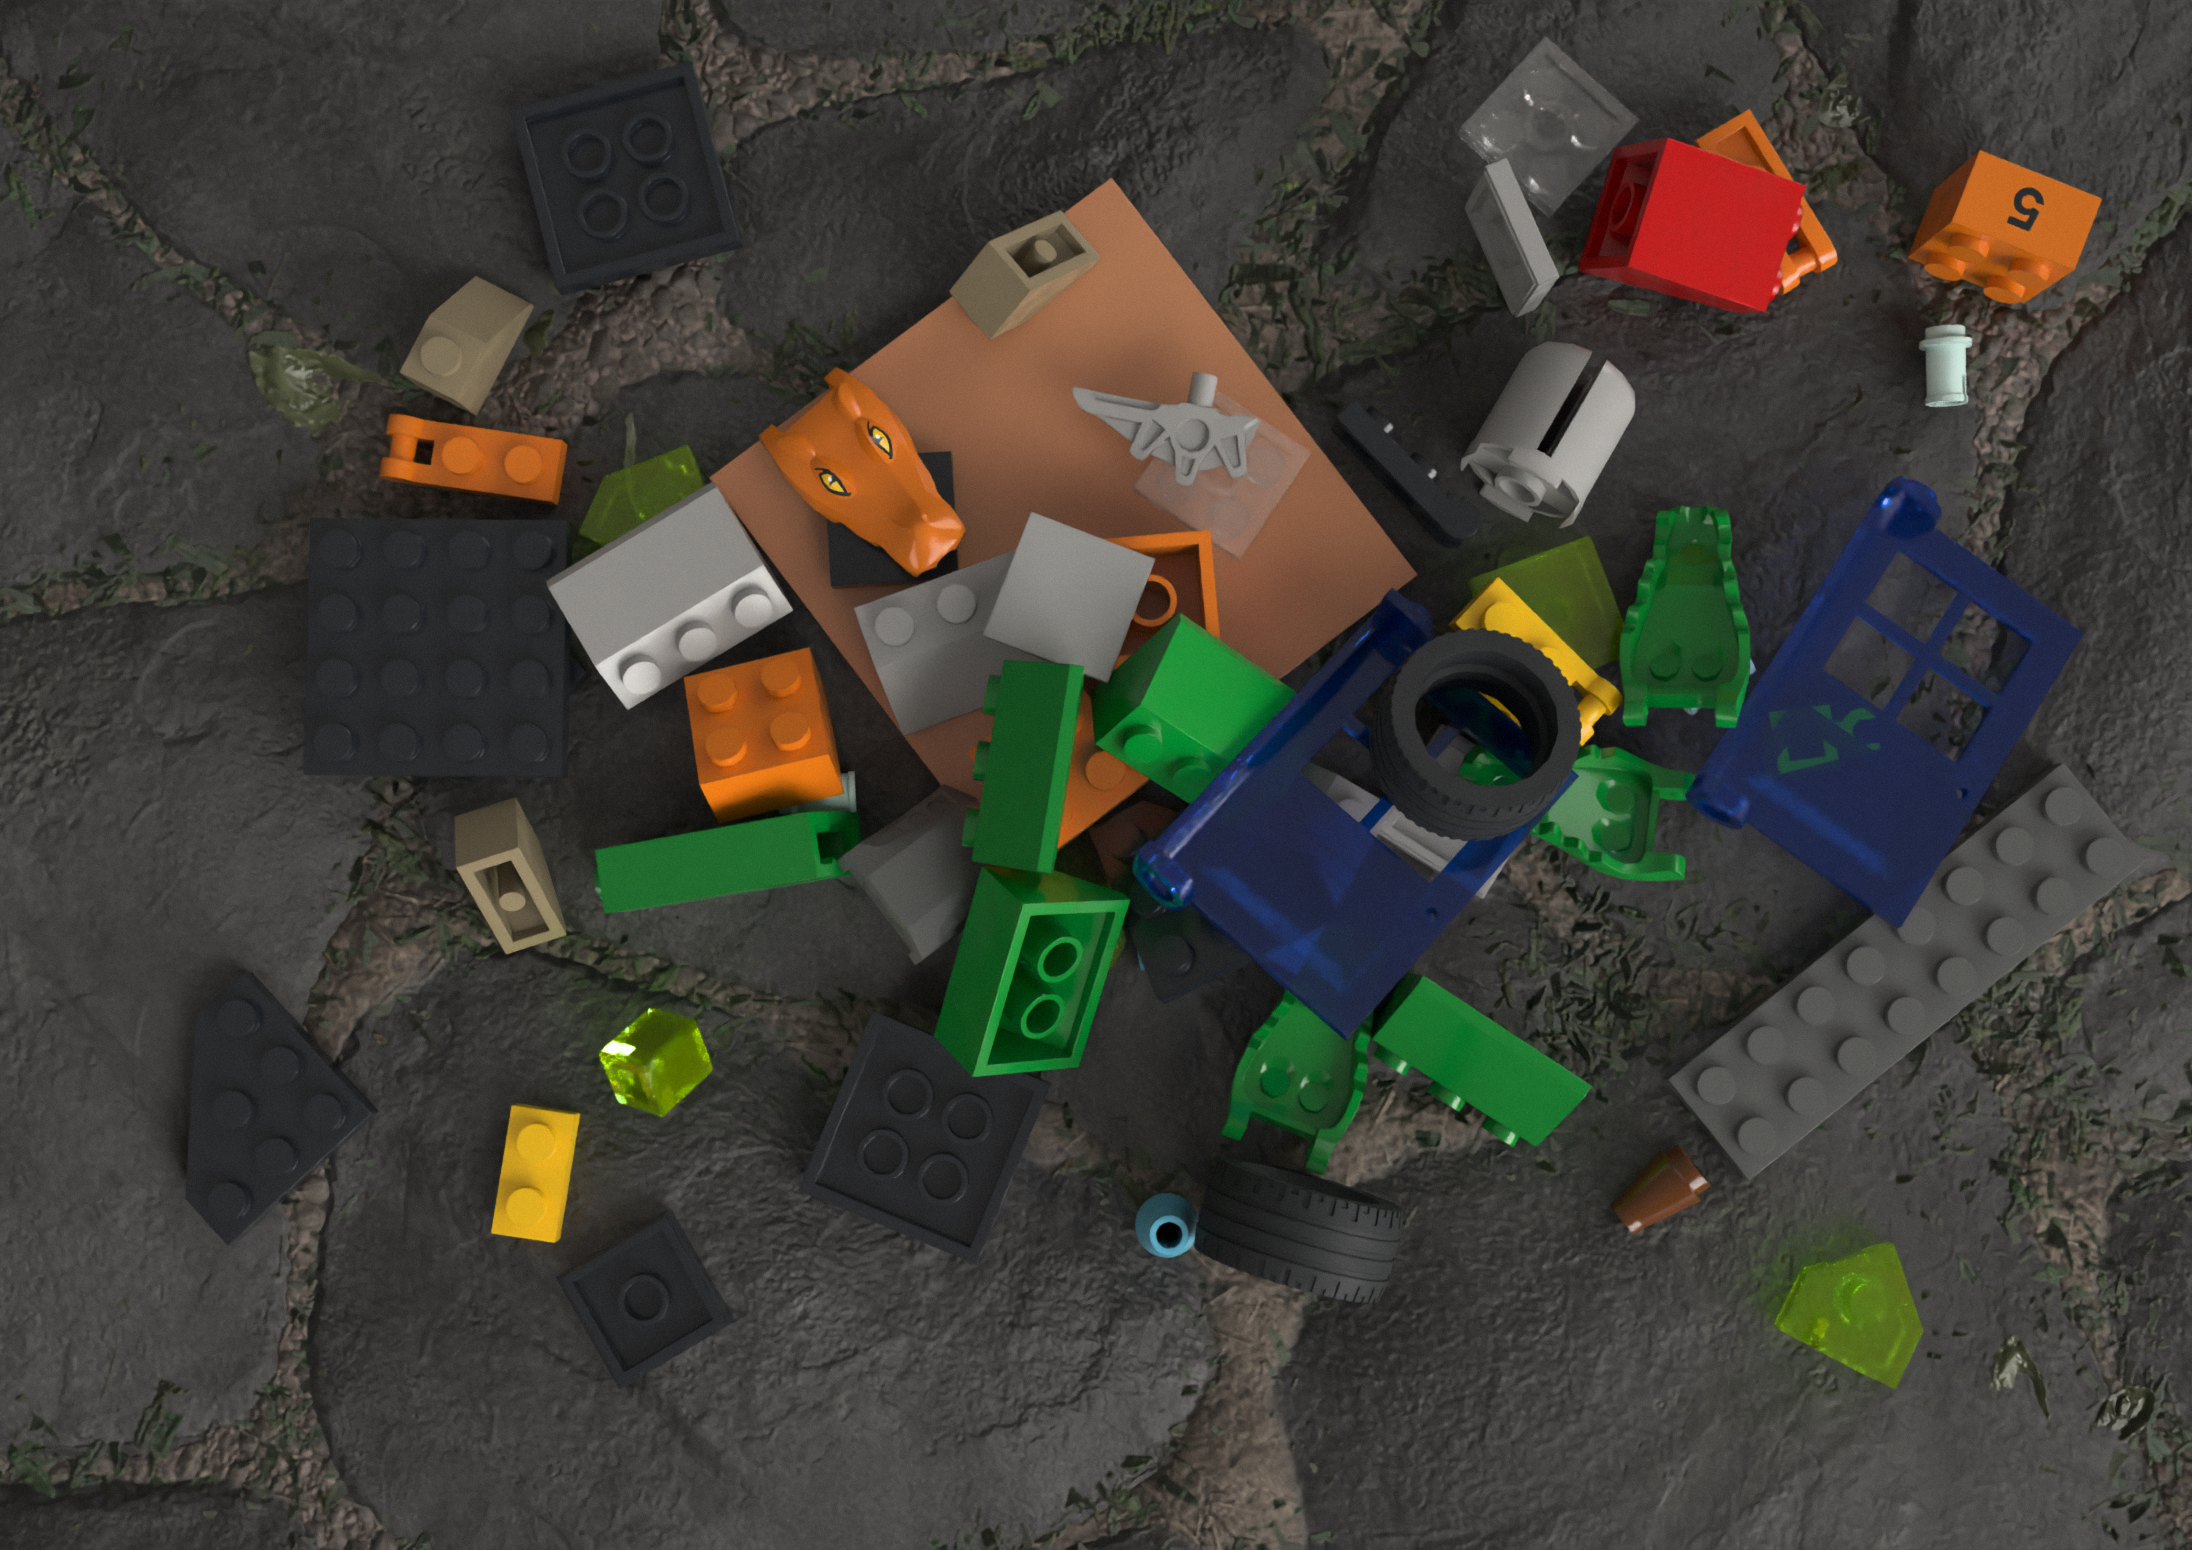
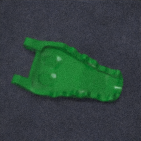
(1687, 629)
(1606, 813)
(1300, 1079)

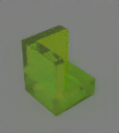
(656, 1061)

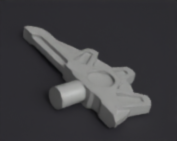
(1182, 435)

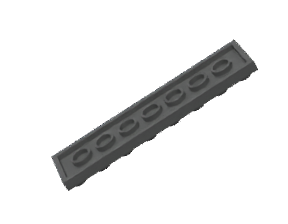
(1891, 987)

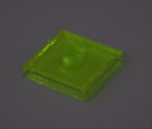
(1570, 596)

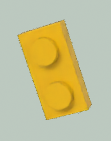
(535, 1173)

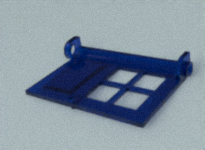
(1839, 774)
(1299, 874)

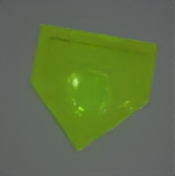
(640, 493)
(1856, 1312)

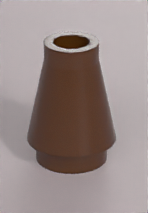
(1660, 1190)

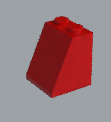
(1693, 225)

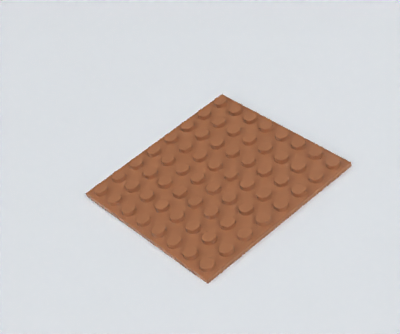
(1027, 447)

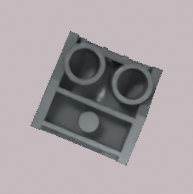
(921, 871)

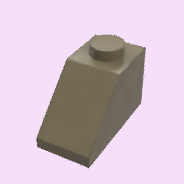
(1023, 273)
(467, 344)
(508, 875)

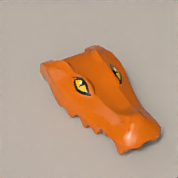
(863, 470)

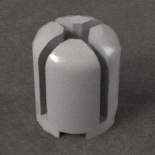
(1506, 451)

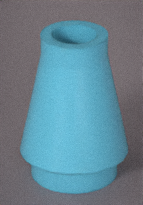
(1163, 1209)

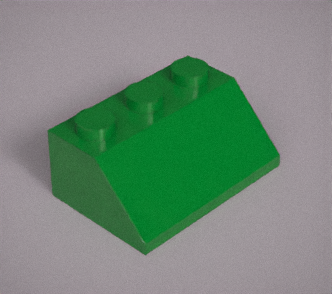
(1184, 707)
(1025, 765)
(1029, 971)
(1474, 1062)

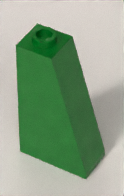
(725, 860)

